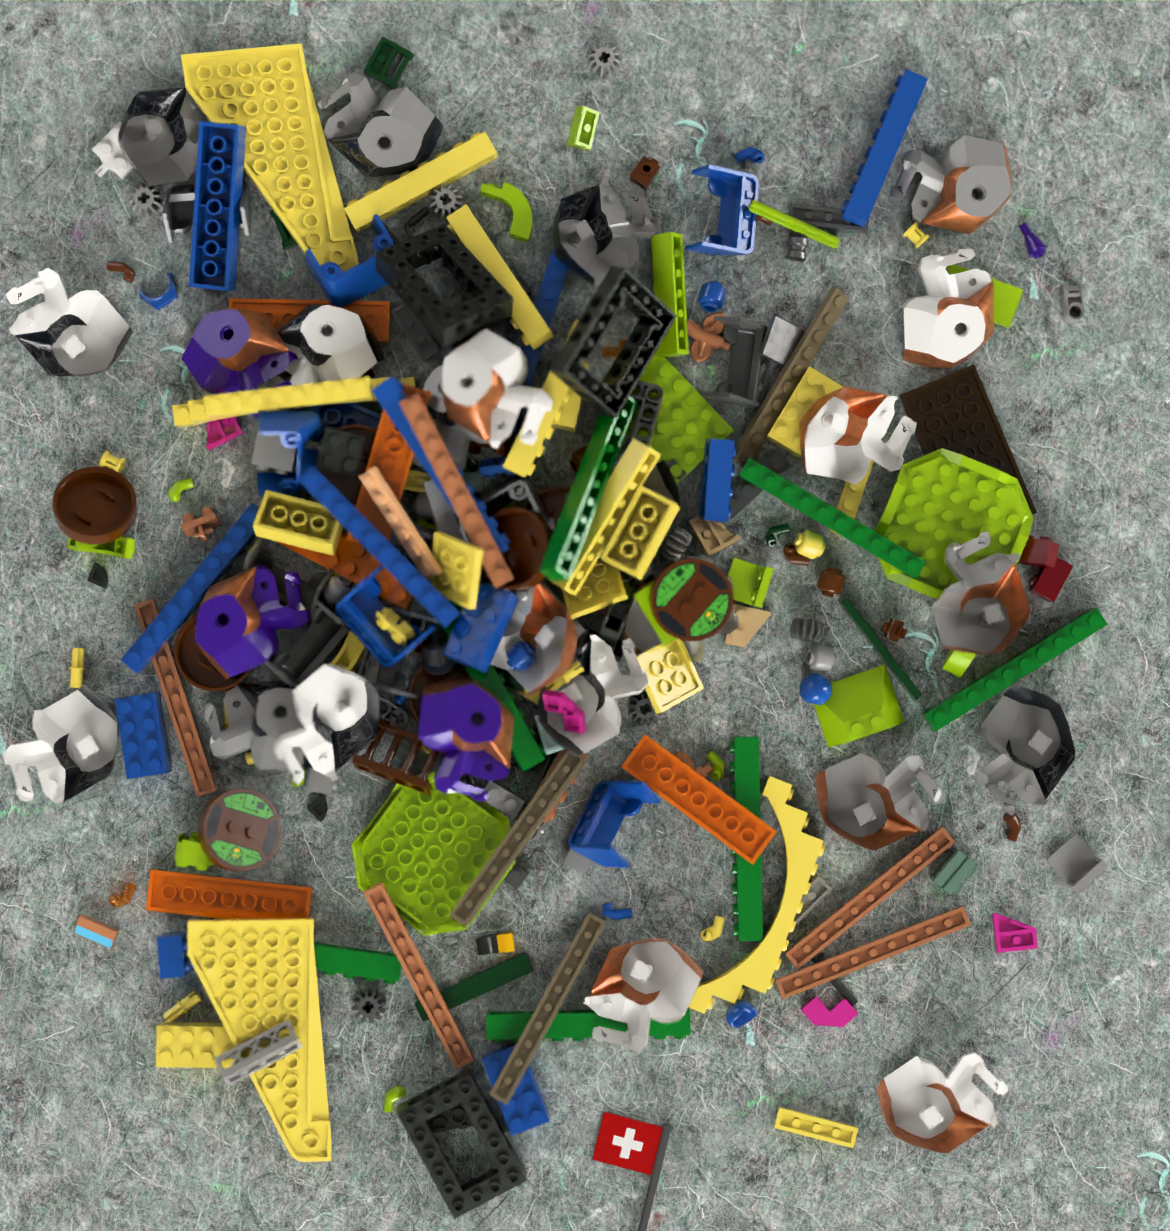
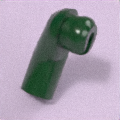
(774, 533)

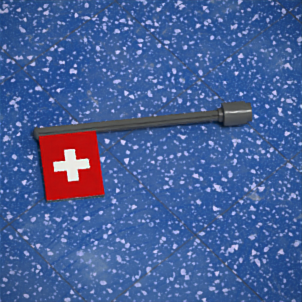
(636, 1147)

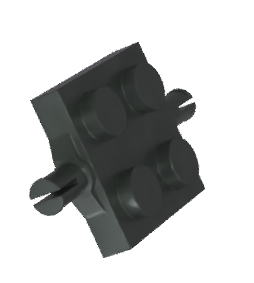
(339, 451)

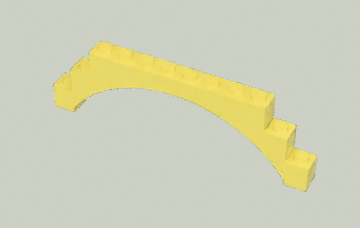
(278, 398)
(801, 854)

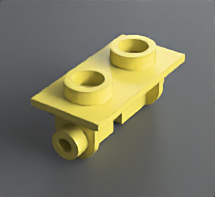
(388, 621)

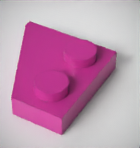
(222, 431)
(1012, 934)

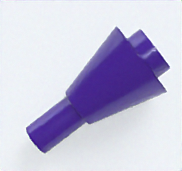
(1034, 245)

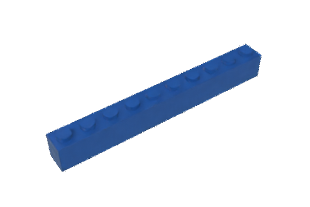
(546, 306)
(389, 395)
(378, 546)
(192, 592)

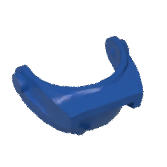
(166, 298)

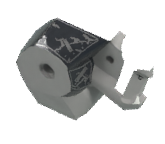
(381, 135)

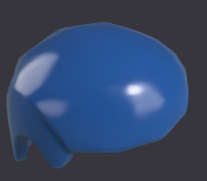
(815, 689)
(740, 1013)

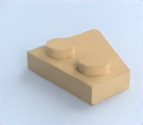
(711, 535)
(748, 624)

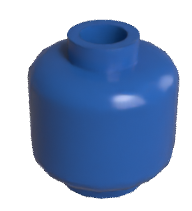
(712, 296)
(521, 656)

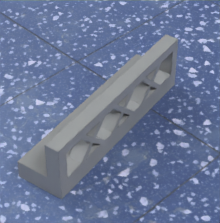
(259, 1059)

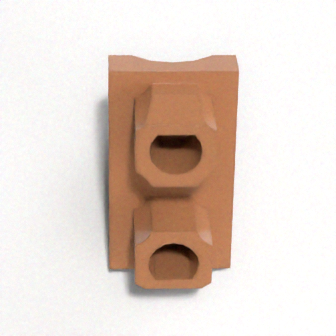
(201, 526)

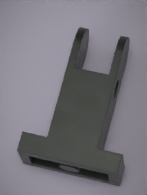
(610, 632)

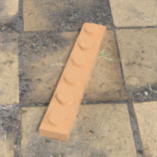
(400, 523)

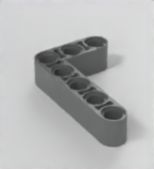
(647, 405)

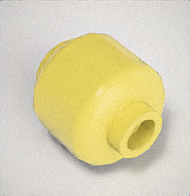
(810, 544)

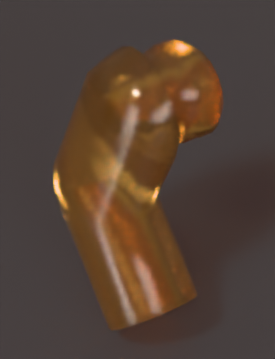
(612, 351)
(123, 898)

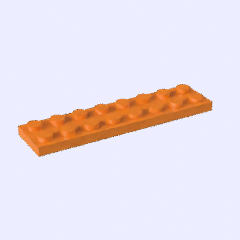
(282, 310)
(393, 460)
(357, 563)
(699, 799)
(225, 897)

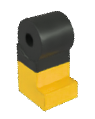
(495, 943)

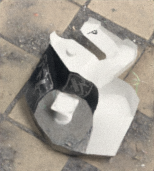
(68, 334)
(328, 345)
(595, 694)
(328, 708)
(73, 747)

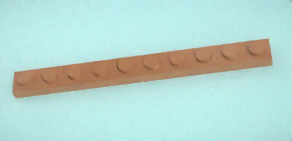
(456, 489)
(179, 707)
(869, 897)
(872, 952)
(419, 975)

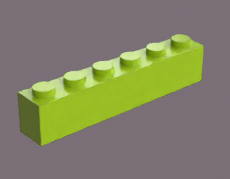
(670, 289)

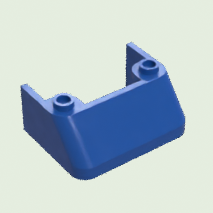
(736, 222)
(355, 283)
(294, 431)
(359, 614)
(603, 816)

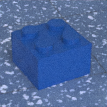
(174, 955)

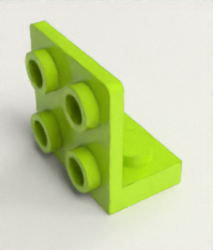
(749, 582)

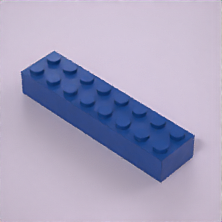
(217, 206)

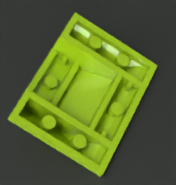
(859, 707)

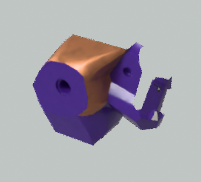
(236, 352)
(242, 616)
(472, 731)

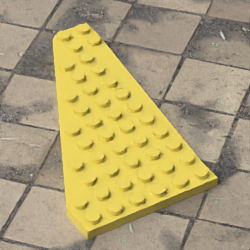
(283, 139)
(257, 979)

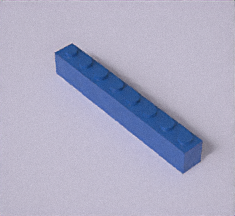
(884, 149)

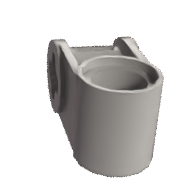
(1073, 299)

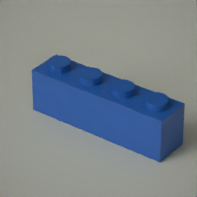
(717, 480)

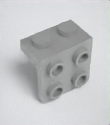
(1076, 864)

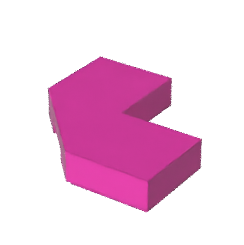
(560, 703)
(836, 1016)

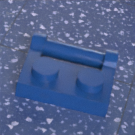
(492, 466)

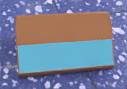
(96, 931)

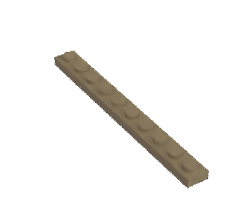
(790, 376)
(517, 838)
(547, 1008)

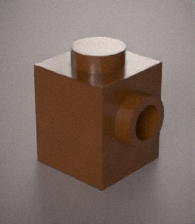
(645, 172)

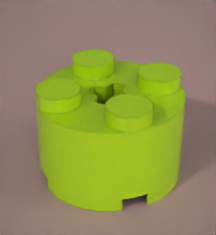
(190, 852)

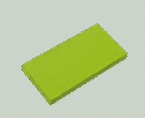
(1005, 298)

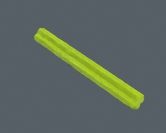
(794, 224)

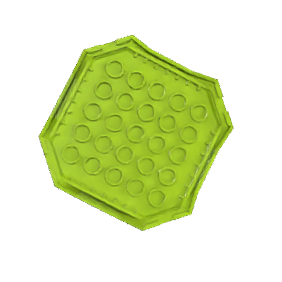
(951, 501)
(428, 853)

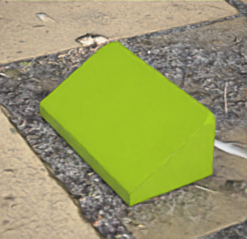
(583, 128)

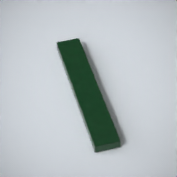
(880, 649)
(482, 982)

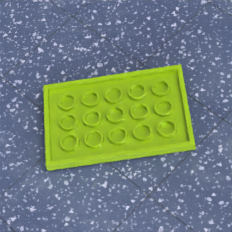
(682, 421)

